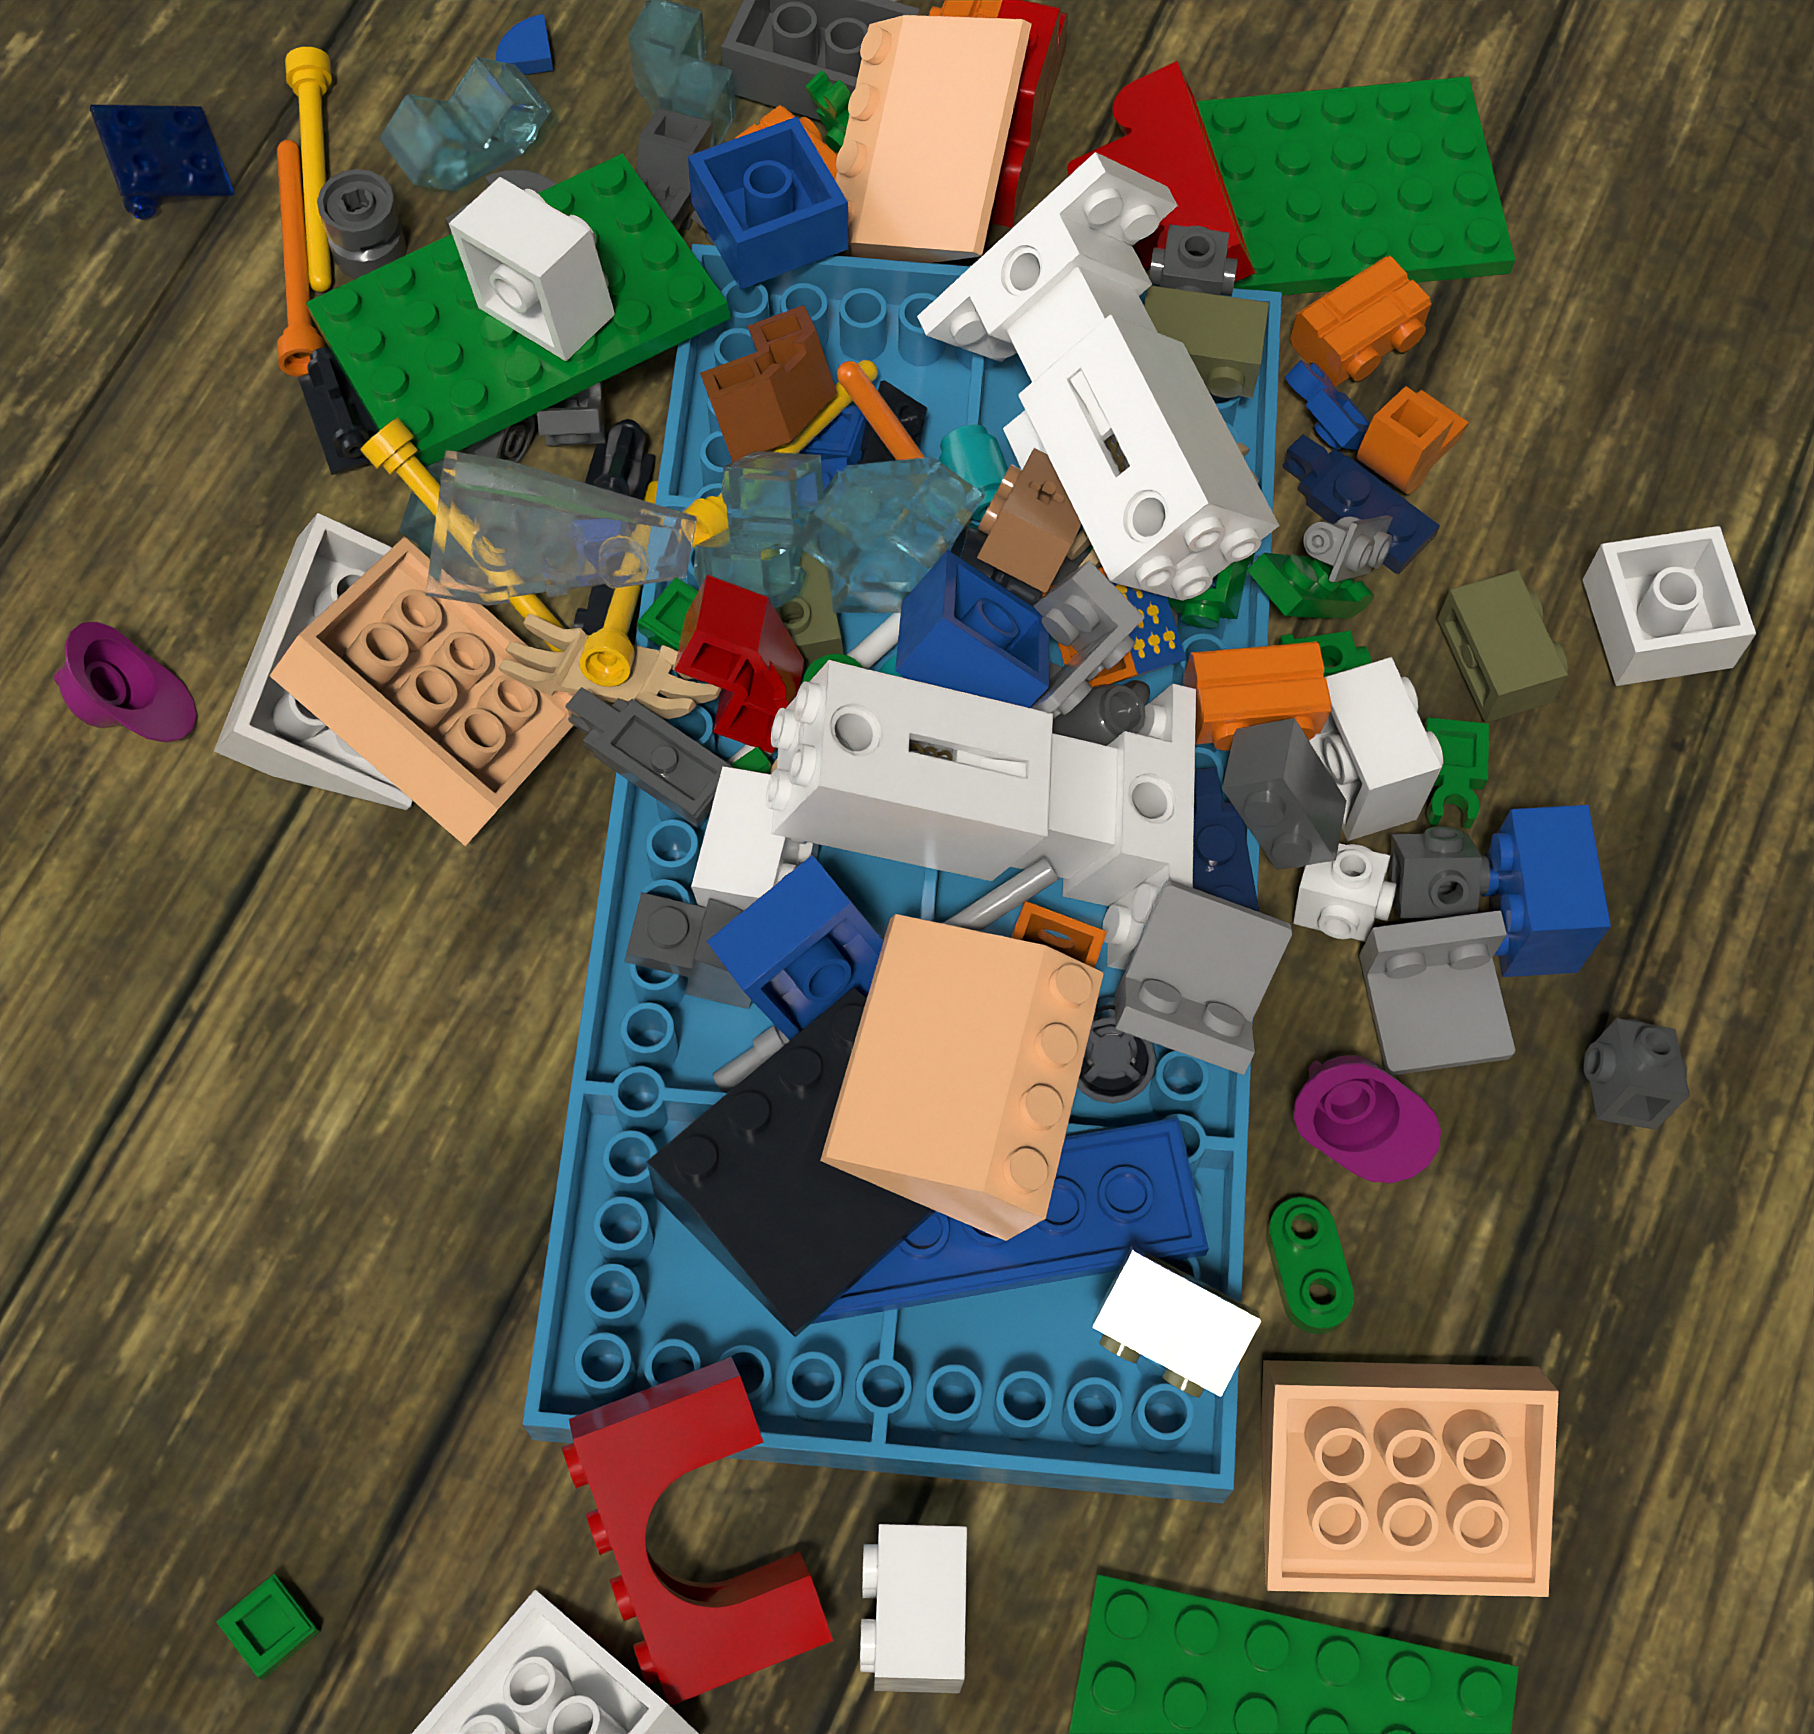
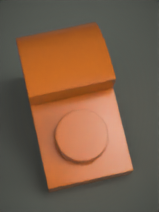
(1409, 438)

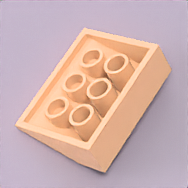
(928, 135)
(423, 692)
(965, 1073)
(1408, 1478)

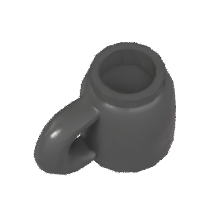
(1105, 713)

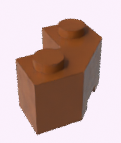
(772, 392)

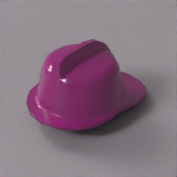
(118, 684)
(1366, 1120)

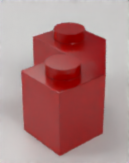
(744, 649)

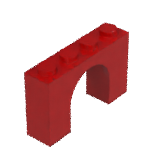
(691, 1629)

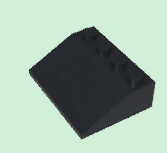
(761, 1197)

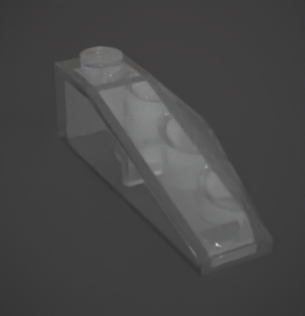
(533, 532)

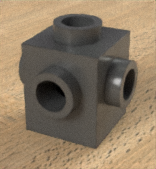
(1194, 261)
(1437, 874)
(1636, 1073)

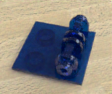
(160, 154)

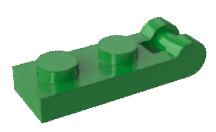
(1303, 587)

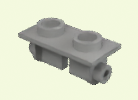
(1349, 545)

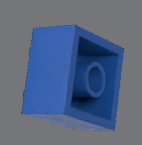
(768, 202)
(972, 636)
(1547, 890)
(799, 948)

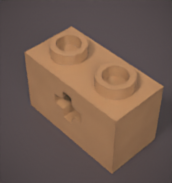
(1029, 523)

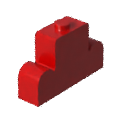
(1034, 93)
(1171, 145)

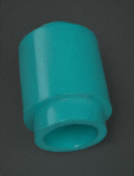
(976, 459)

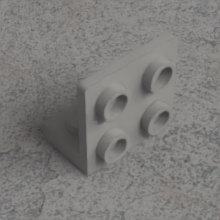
(1096, 622)
(1200, 976)
(1437, 993)

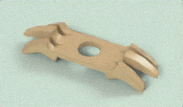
(646, 679)

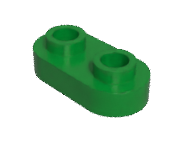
(1308, 1263)

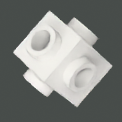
(1345, 893)

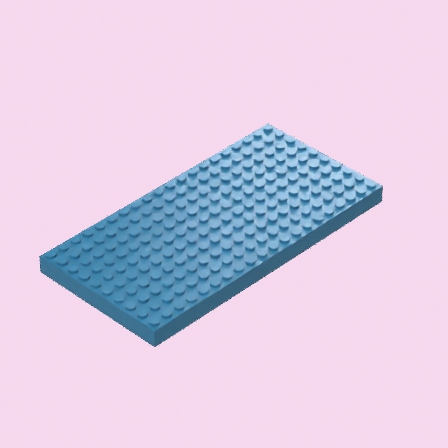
(629, 1295)

